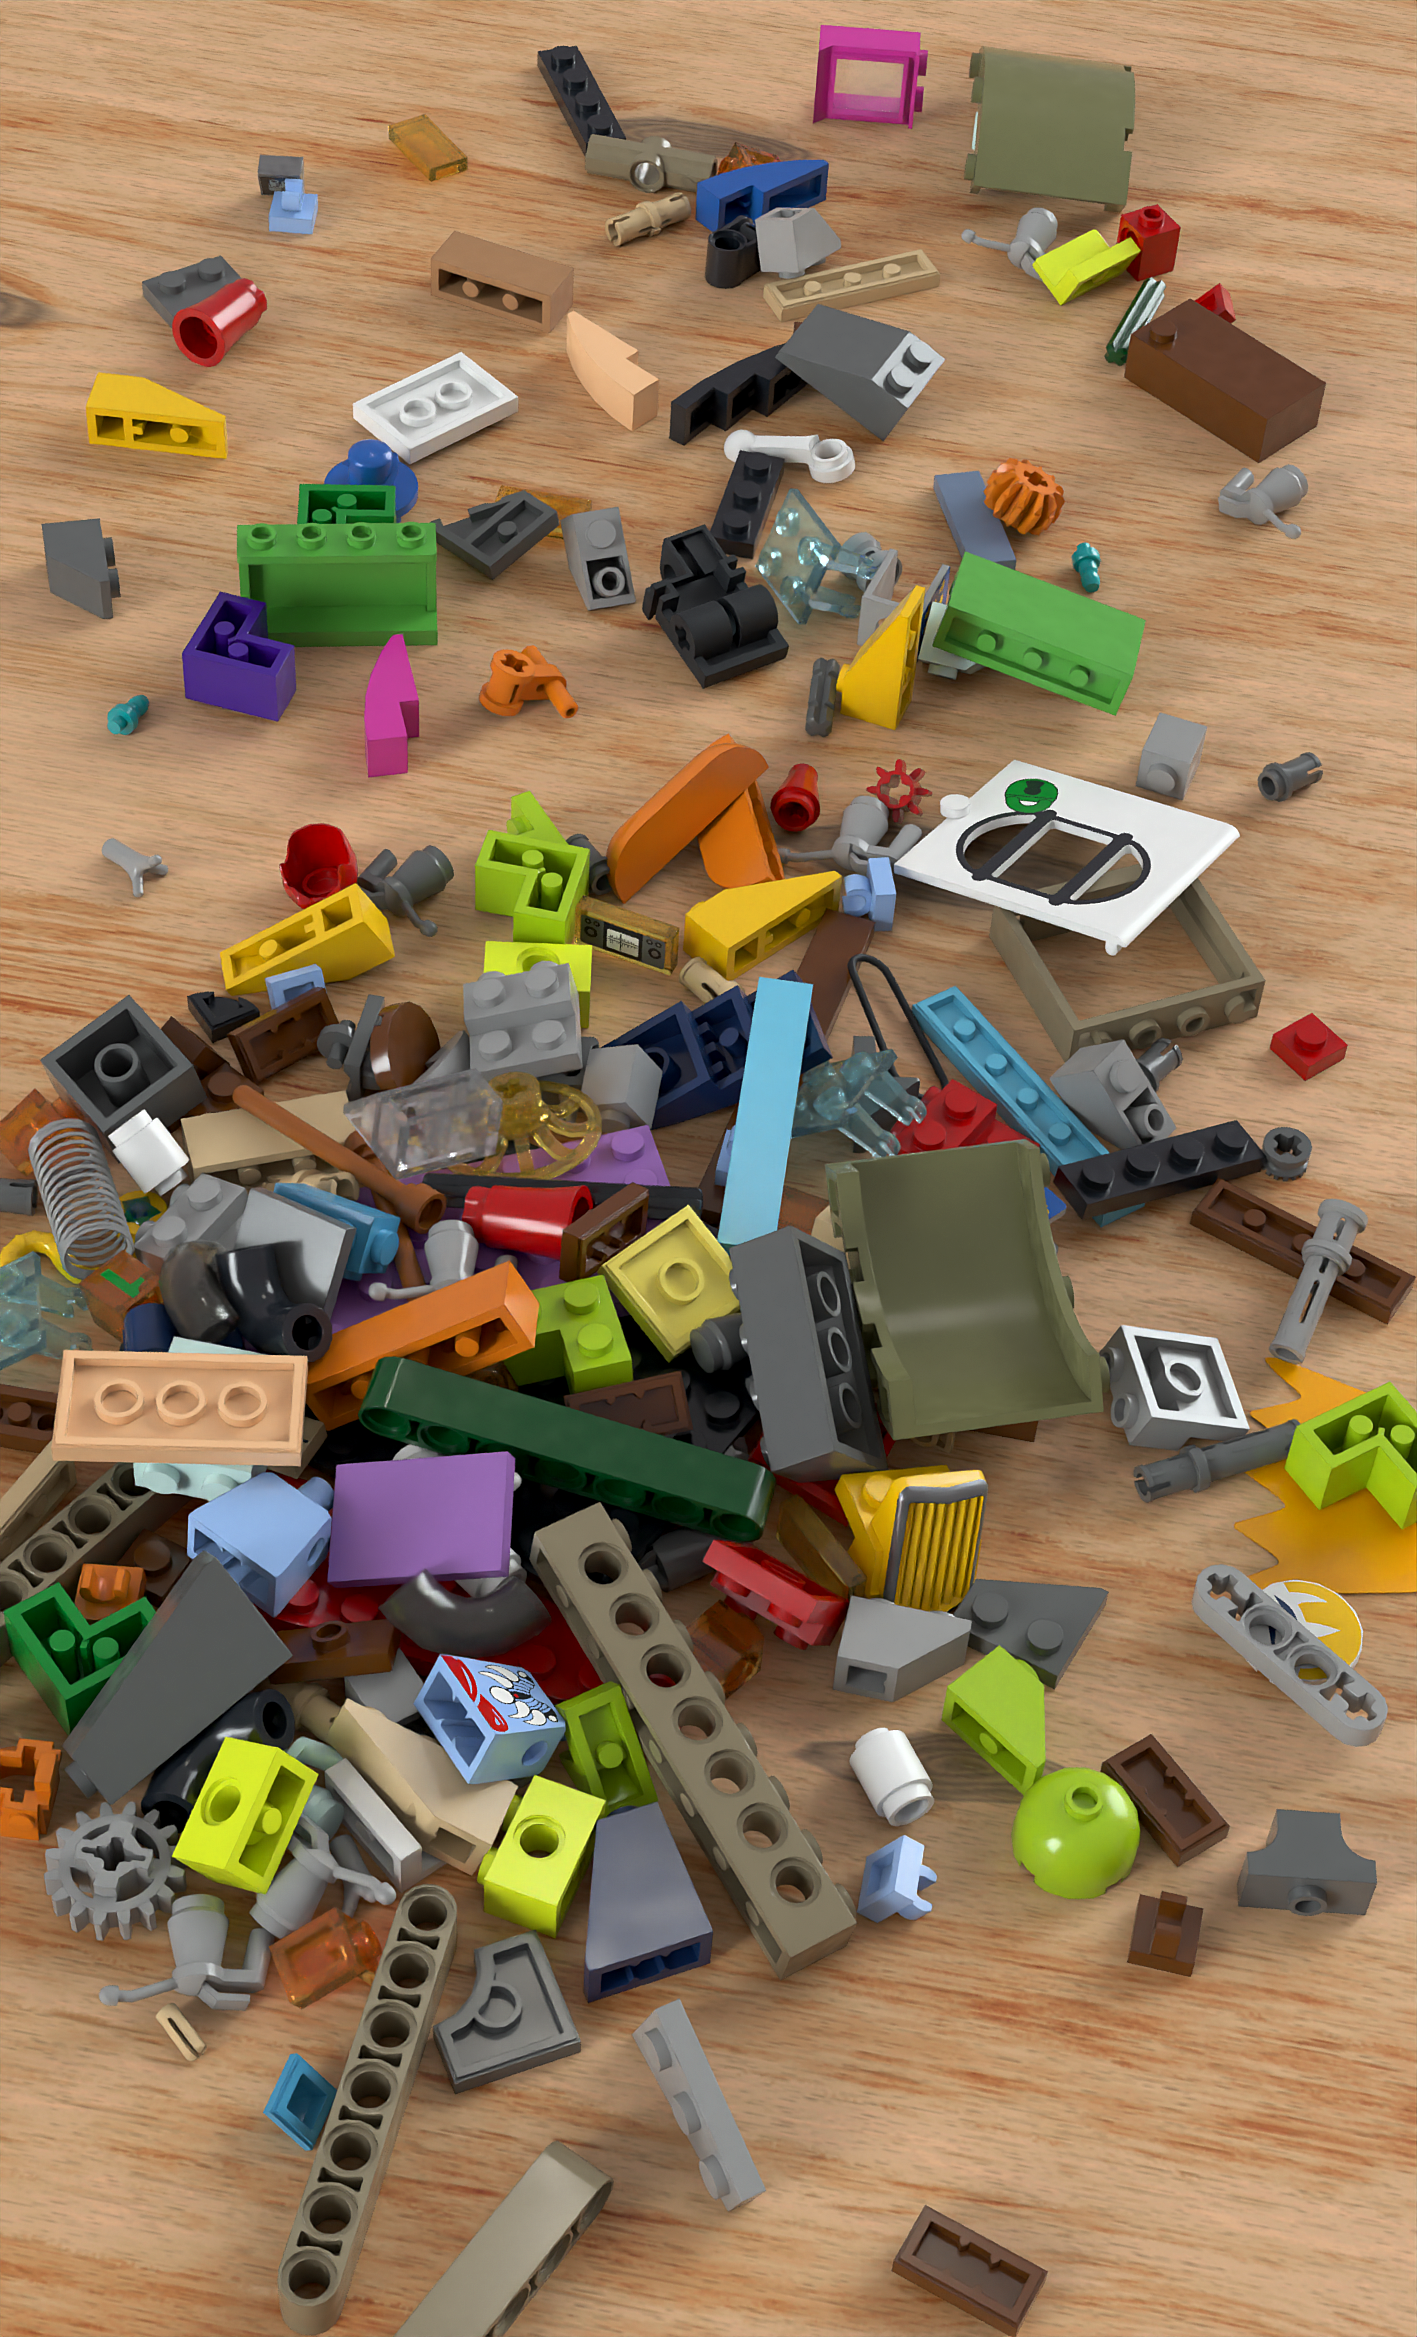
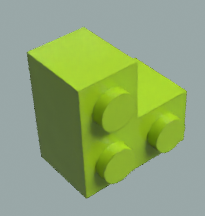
(532, 883)
(575, 1339)
(1360, 1447)

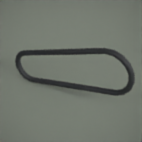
(905, 1007)

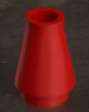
(797, 799)

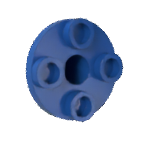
(375, 464)

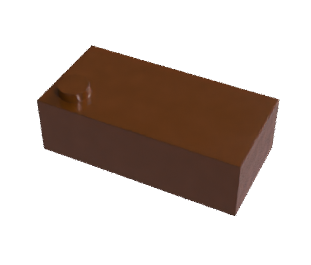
(1224, 380)

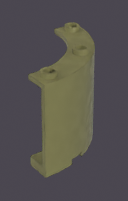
(1051, 126)
(962, 1290)

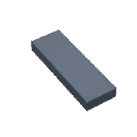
(970, 519)

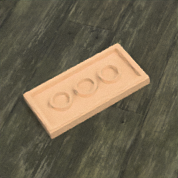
(180, 1408)

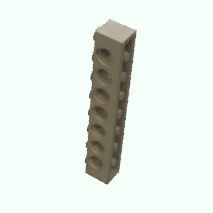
(786, 1931)

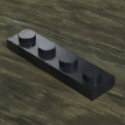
(578, 95)
(1158, 1169)

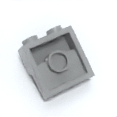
(524, 1021)
(197, 1211)
(1171, 1388)

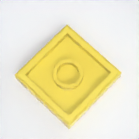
(673, 1281)

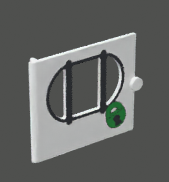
(1165, 840)

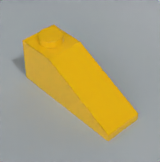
(153, 418)
(883, 672)
(757, 920)
(337, 934)

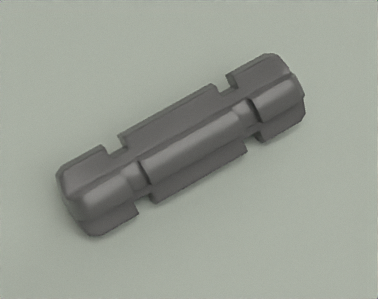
(822, 697)

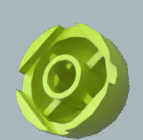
(1076, 1832)

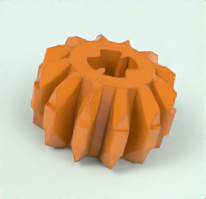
(1024, 496)

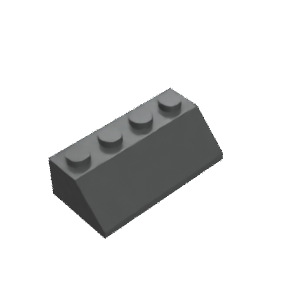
(806, 1357)

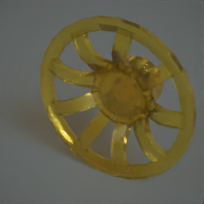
(527, 1115)

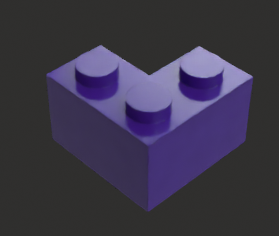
(236, 664)

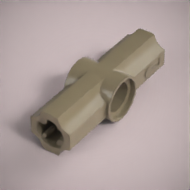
(633, 162)

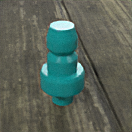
(1086, 562)
(125, 717)

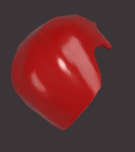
(317, 864)

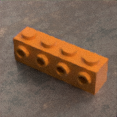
(447, 1329)

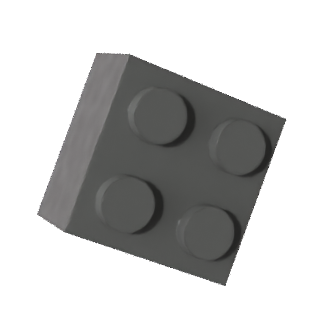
(122, 1068)

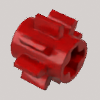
(891, 780)

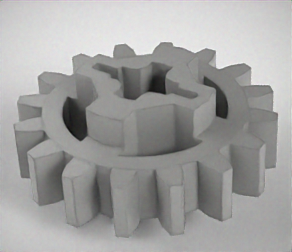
(115, 1870)

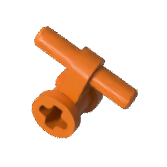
(524, 678)

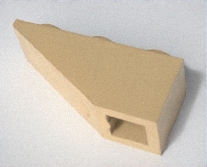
(422, 1786)

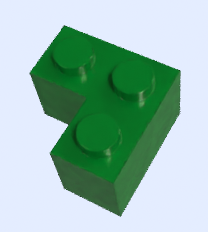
(346, 504)
(67, 1655)

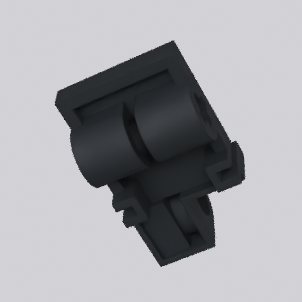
(711, 611)

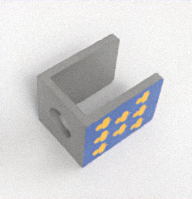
(877, 601)

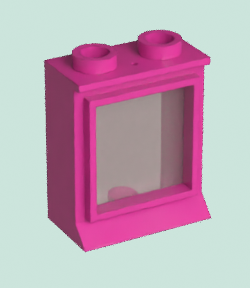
(869, 75)

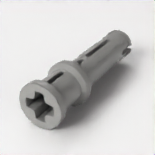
(1323, 1263)

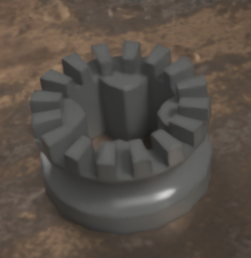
(1286, 1164)

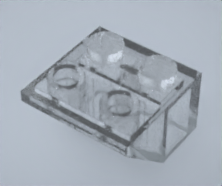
(429, 1123)

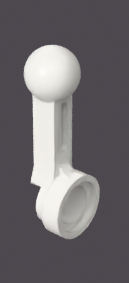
(798, 450)

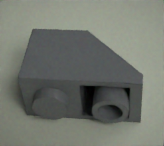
(79, 565)

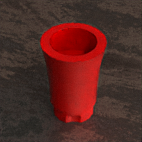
(217, 322)
(525, 1217)

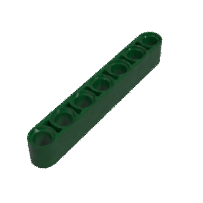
(569, 1449)

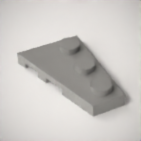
(698, 2104)

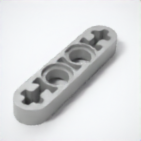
(1281, 1659)

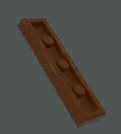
(1278, 1241)

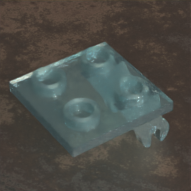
(798, 557)
(832, 1094)
(22, 1298)

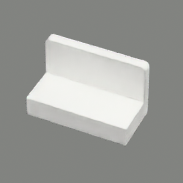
(378, 1828)

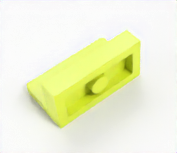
(1083, 265)

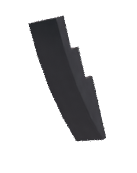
(730, 394)

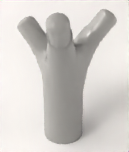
(133, 863)
(348, 1856)

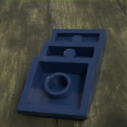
(707, 1053)

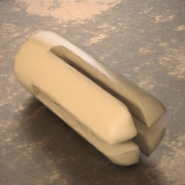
(169, 2017)

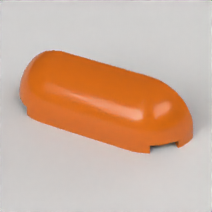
(679, 814)
(740, 841)

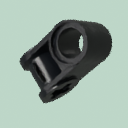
(732, 254)

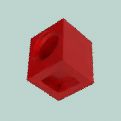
(1155, 236)

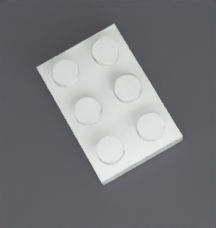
(435, 407)

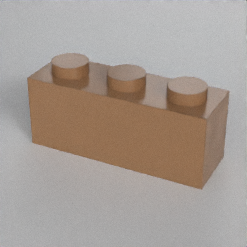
(502, 281)

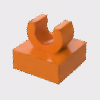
(108, 1589)

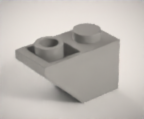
(793, 241)
(598, 558)
(1112, 1095)
(896, 1648)

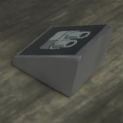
(275, 169)

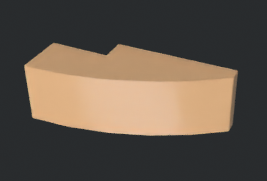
(611, 372)

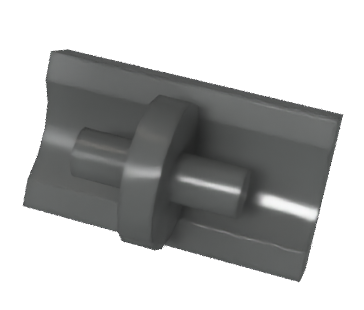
(351, 1047)

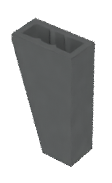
(176, 1679)

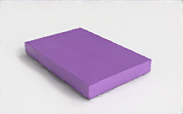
(422, 1515)

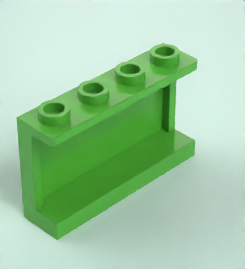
(342, 581)
(1040, 633)

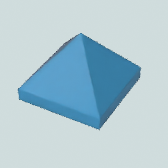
(300, 2102)

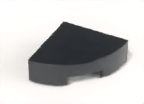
(220, 1014)

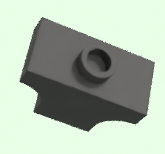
(1307, 1868)

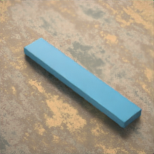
(1009, 1081)
(765, 1112)

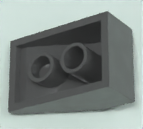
(861, 365)

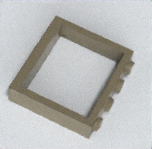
(1186, 1014)

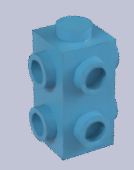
(376, 1230)

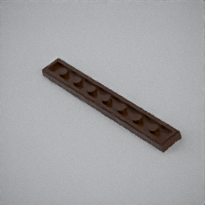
(824, 966)

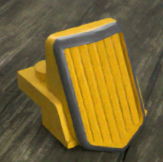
(916, 1533)

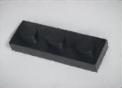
(747, 503)

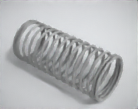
(44, 1173)

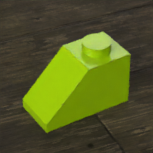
(1001, 1716)

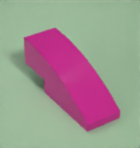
(390, 711)

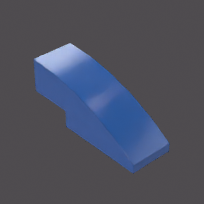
(759, 190)

